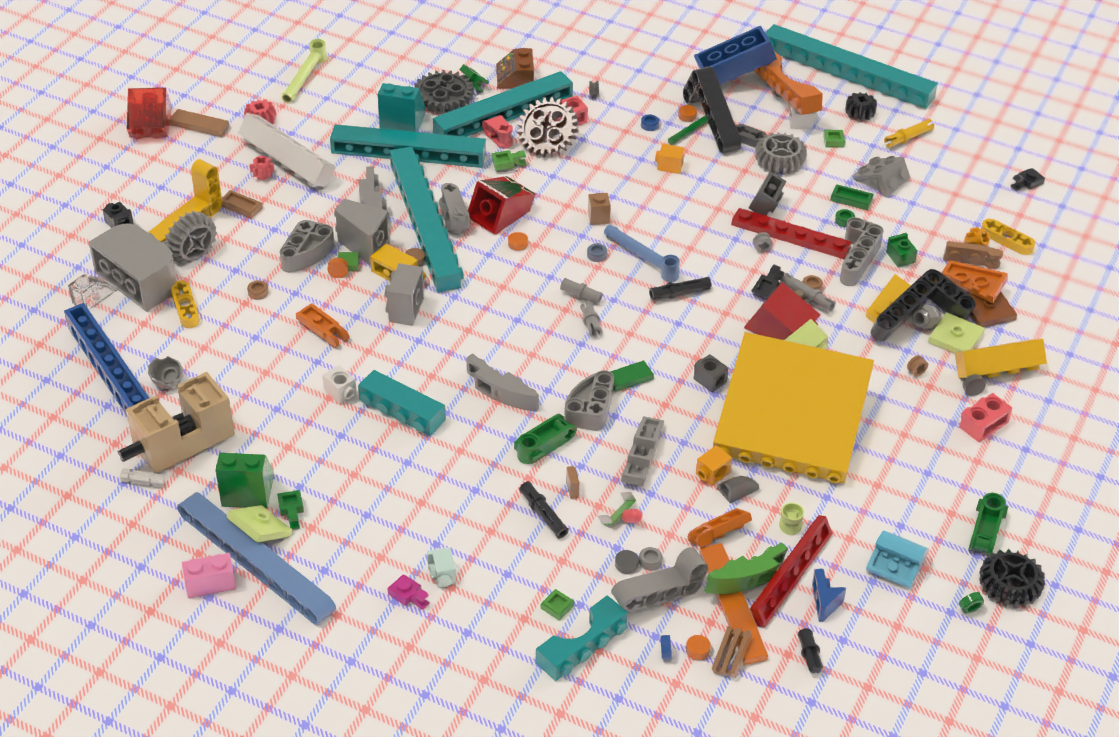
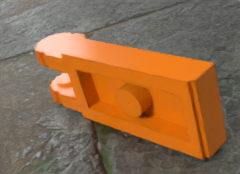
(322, 324)
(719, 527)

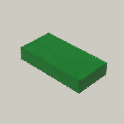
(851, 197)
(631, 375)

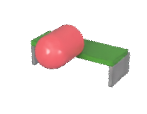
(628, 515)

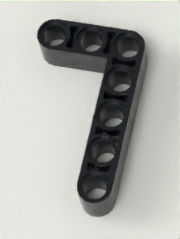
(705, 87)
(931, 286)

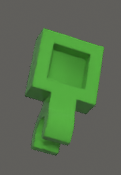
(506, 160)

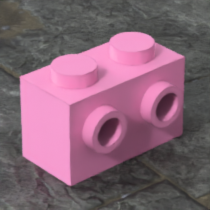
(208, 575)

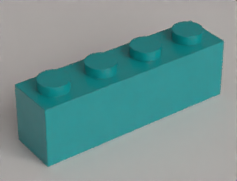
(402, 402)

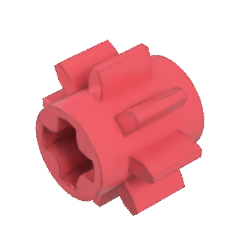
(262, 167)

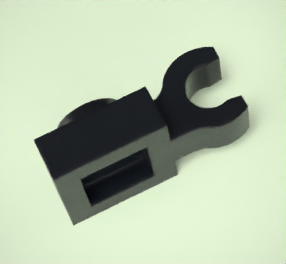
(1028, 178)
(767, 284)

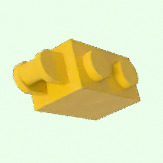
(387, 259)

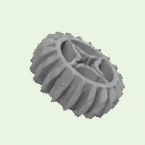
(781, 153)
(191, 237)

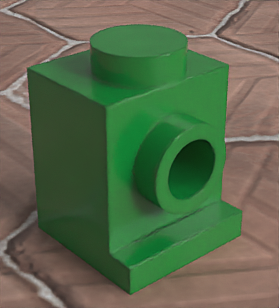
(901, 250)

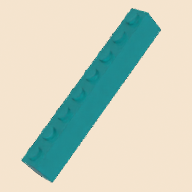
(509, 104)
(429, 146)

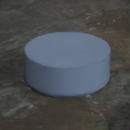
(596, 252)

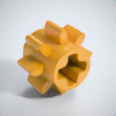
(977, 236)

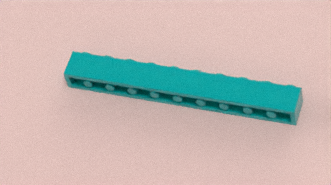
(852, 66)
(425, 219)

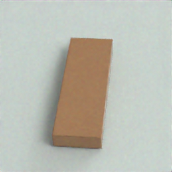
(199, 122)

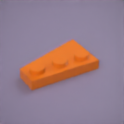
(976, 280)

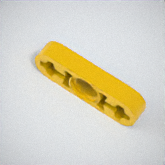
(1019, 242)
(183, 310)

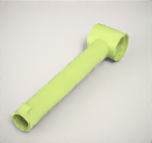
(317, 55)

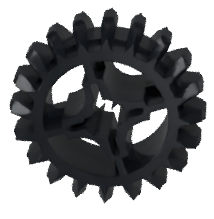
(1012, 575)

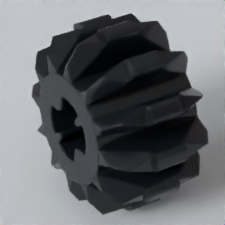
(861, 106)

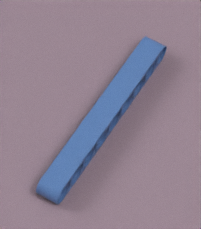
(257, 559)

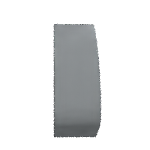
(306, 245)
(590, 401)

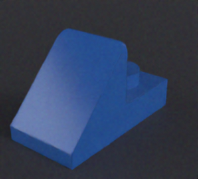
(826, 597)

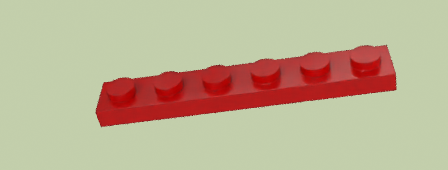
(791, 233)
(791, 571)

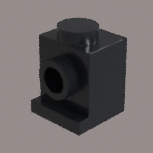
(115, 212)

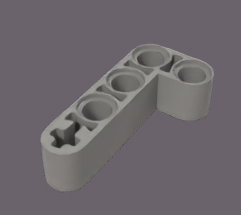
(867, 241)
(662, 585)

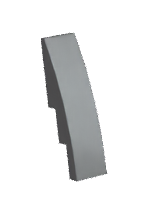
(642, 451)

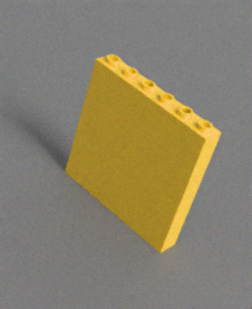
(794, 407)

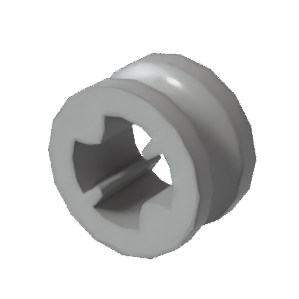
(765, 246)

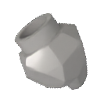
(926, 316)

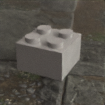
(404, 294)

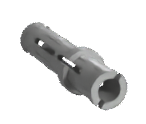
(814, 296)

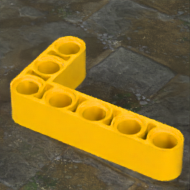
(206, 197)

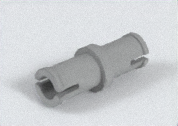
(581, 290)
(591, 319)

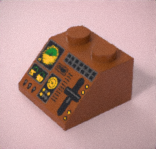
(515, 68)

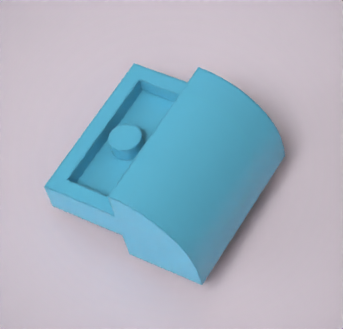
(897, 559)

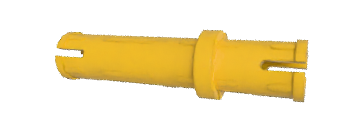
(903, 135)

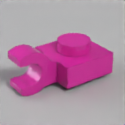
(407, 590)

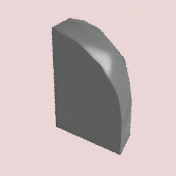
(737, 488)

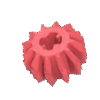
(263, 109)

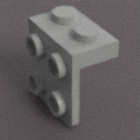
(889, 172)

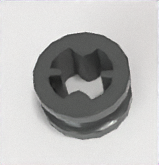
(594, 88)

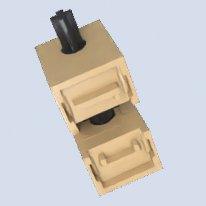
(168, 439)

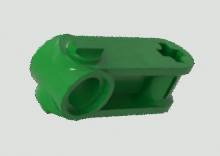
(544, 439)
(991, 512)

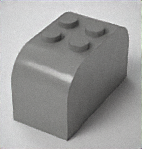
(134, 264)

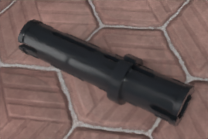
(671, 289)
(538, 503)

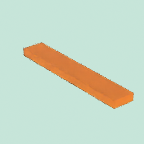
(735, 606)

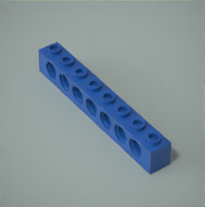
(104, 357)

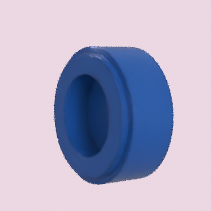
(649, 122)
(666, 650)

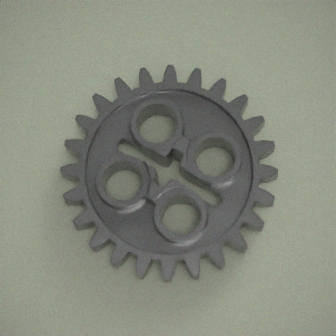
(445, 90)

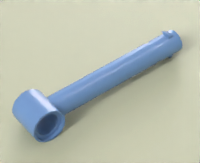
(668, 264)

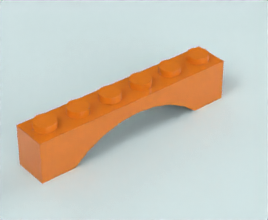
(800, 96)

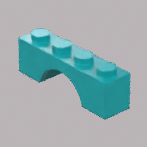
(560, 655)

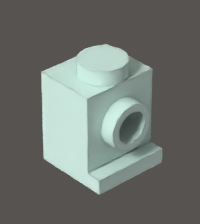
(442, 566)

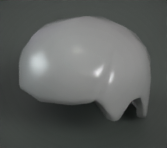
(165, 372)

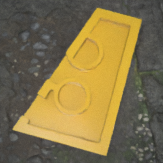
(888, 295)

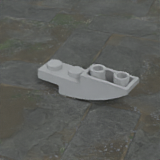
(368, 192)
(501, 388)

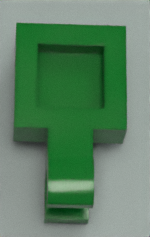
(474, 77)
(291, 504)

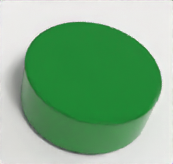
(842, 217)
(971, 602)

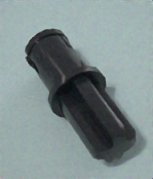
(810, 650)

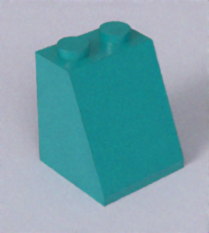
(400, 107)

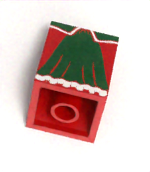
(499, 203)

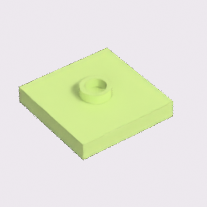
(955, 334)
(259, 523)

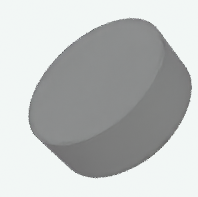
(650, 558)

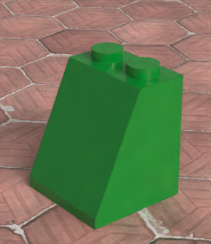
(244, 479)

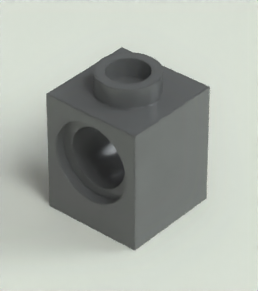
(710, 373)

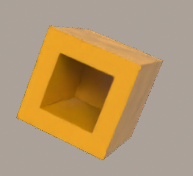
(670, 158)

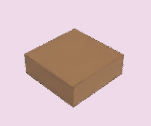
(572, 482)

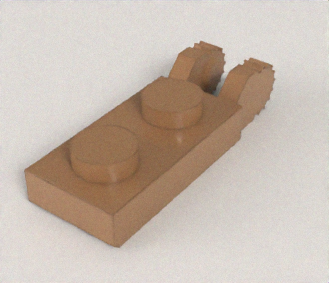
(972, 254)

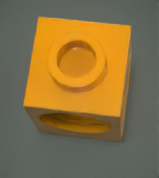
(713, 465)

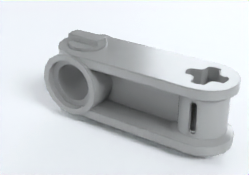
(454, 209)

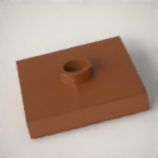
(990, 314)

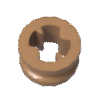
(917, 365)

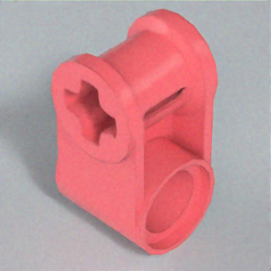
(498, 131)

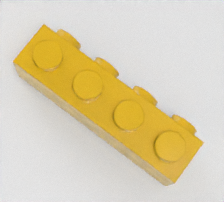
(1001, 358)

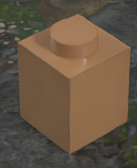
(599, 208)

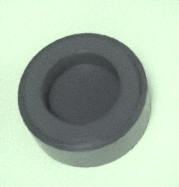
(974, 385)
(626, 561)

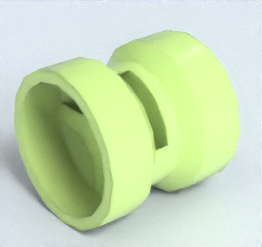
(791, 518)

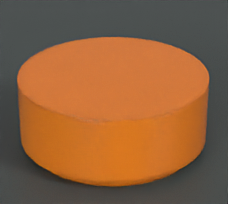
(687, 113)
(517, 241)
(337, 267)
(698, 647)

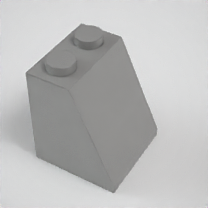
(361, 228)

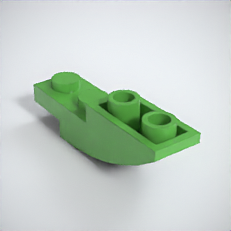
(746, 574)

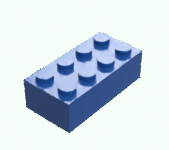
(738, 55)

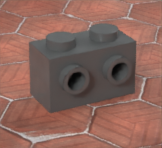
(768, 195)

